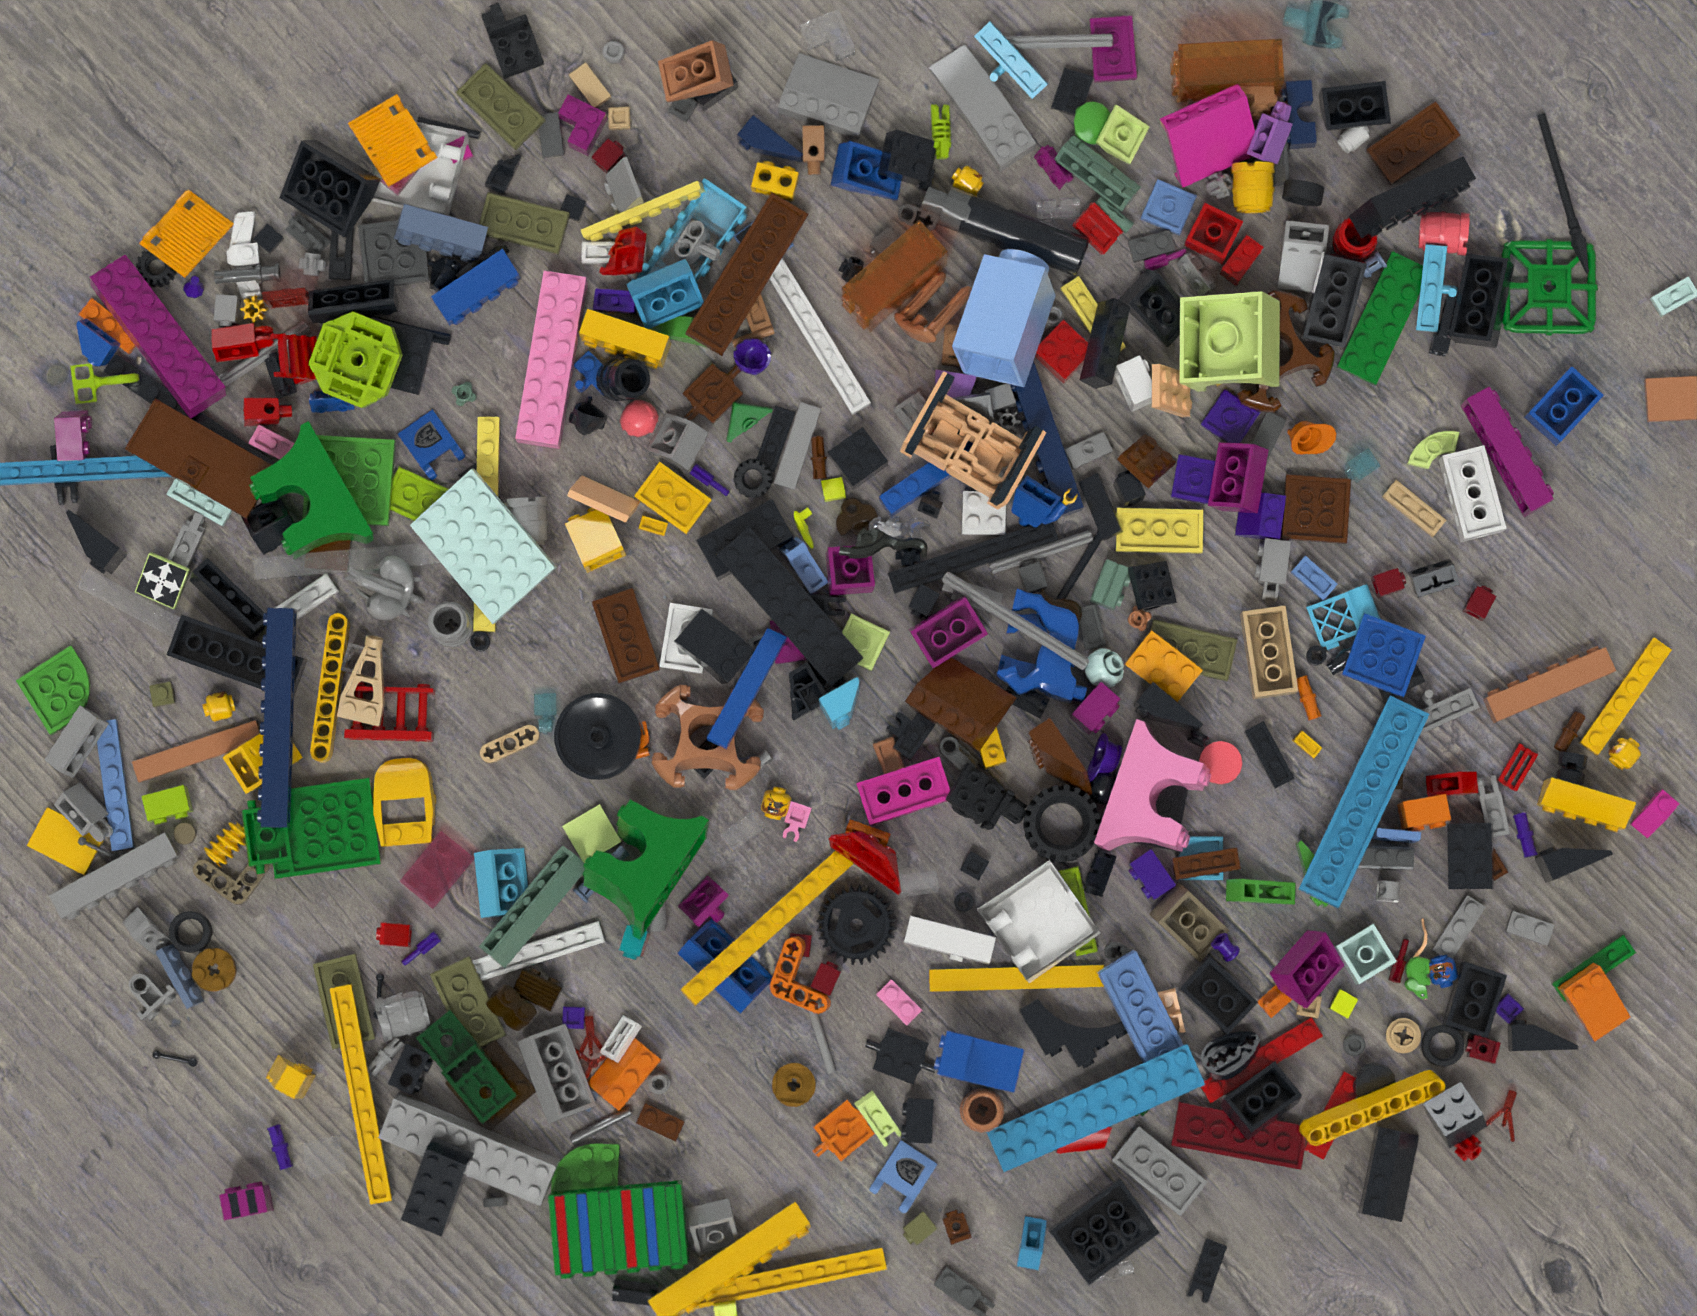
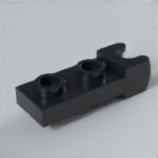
(1440, 343)
(1207, 1269)

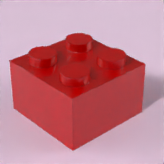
(1213, 233)
(1062, 351)

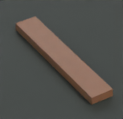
(194, 752)

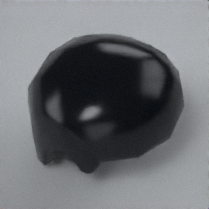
(1102, 787)

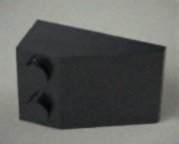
(1155, 306)
(102, 552)
(714, 646)
(1161, 707)
(1564, 861)

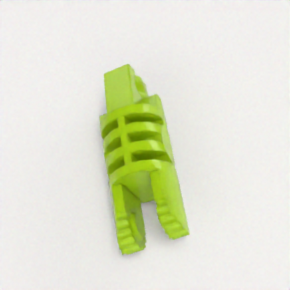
(941, 131)

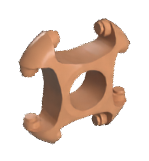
(690, 756)

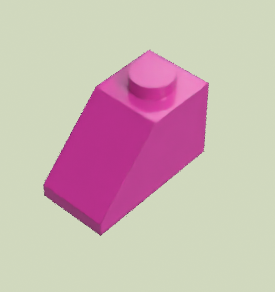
(1654, 813)

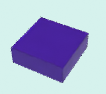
(1508, 1008)
(574, 1017)

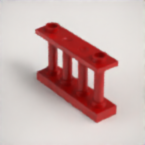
(400, 732)

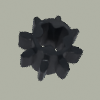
(850, 268)
(908, 556)

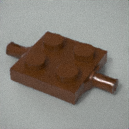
(712, 393)

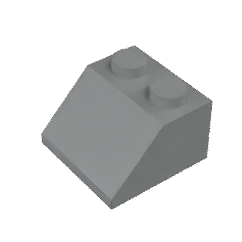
(677, 441)
(712, 1226)

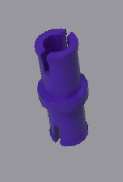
(1525, 835)
(280, 1147)

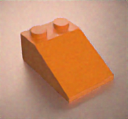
(1594, 1001)

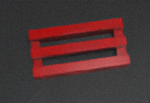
(1520, 747)

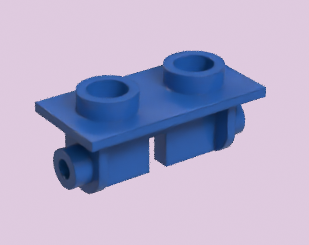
(322, 403)

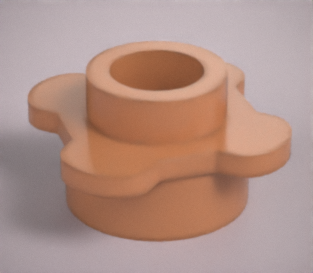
(1135, 622)

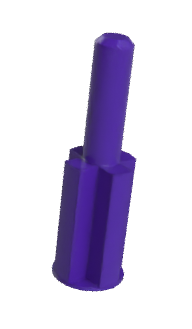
(707, 479)
(423, 947)

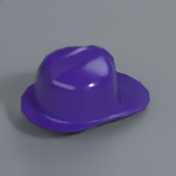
(1105, 757)

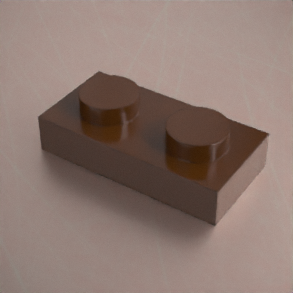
(660, 1122)

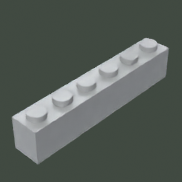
(114, 876)

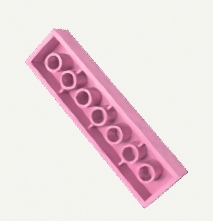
(551, 359)

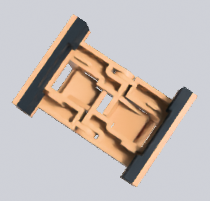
(991, 447)

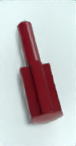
(1398, 967)

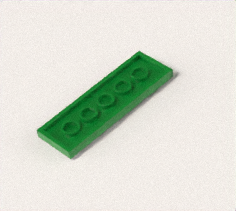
(1382, 319)

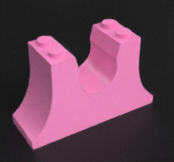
(1141, 778)

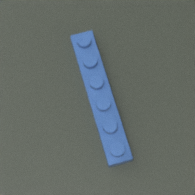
(115, 787)

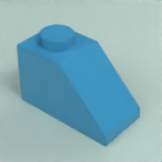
(1031, 1243)

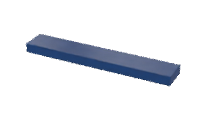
(746, 688)

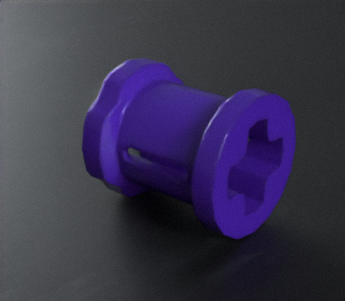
(1225, 947)

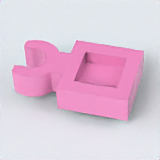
(796, 817)

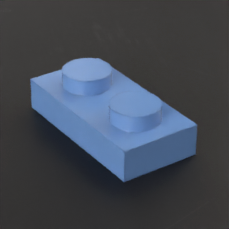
(1314, 578)

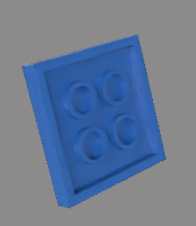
(1383, 655)

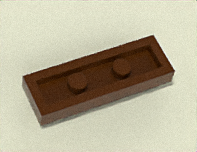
(1206, 863)

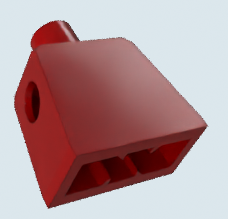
(255, 412)

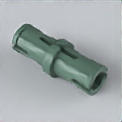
(1115, 215)

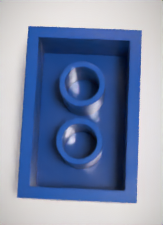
(1564, 406)

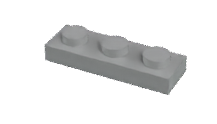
(1458, 927)

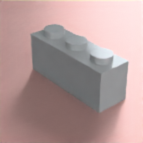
(76, 741)

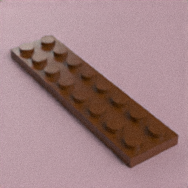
(746, 274)

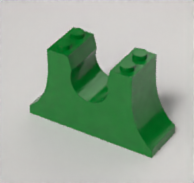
(313, 475)
(645, 883)

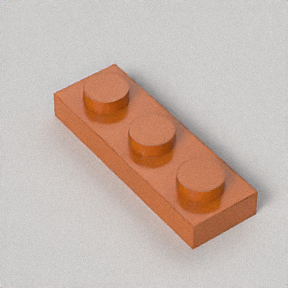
(104, 320)

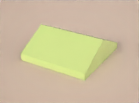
(1122, 135)

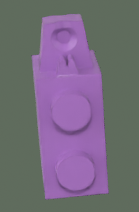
(1271, 134)

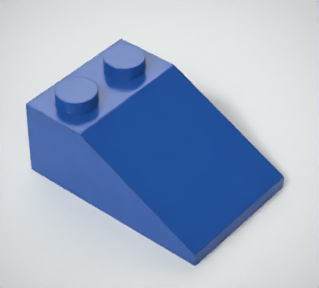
(857, 172)

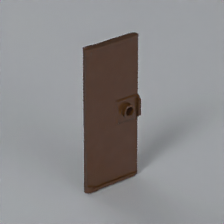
(197, 457)

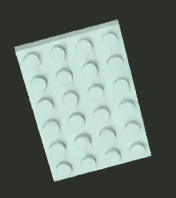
(483, 546)

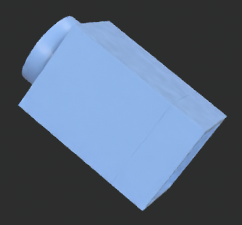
(1004, 317)

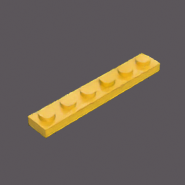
(1625, 696)

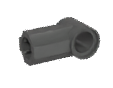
(959, 756)

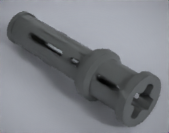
(257, 274)

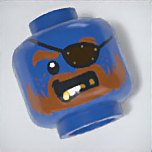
(1442, 971)

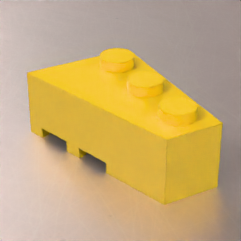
(290, 1077)

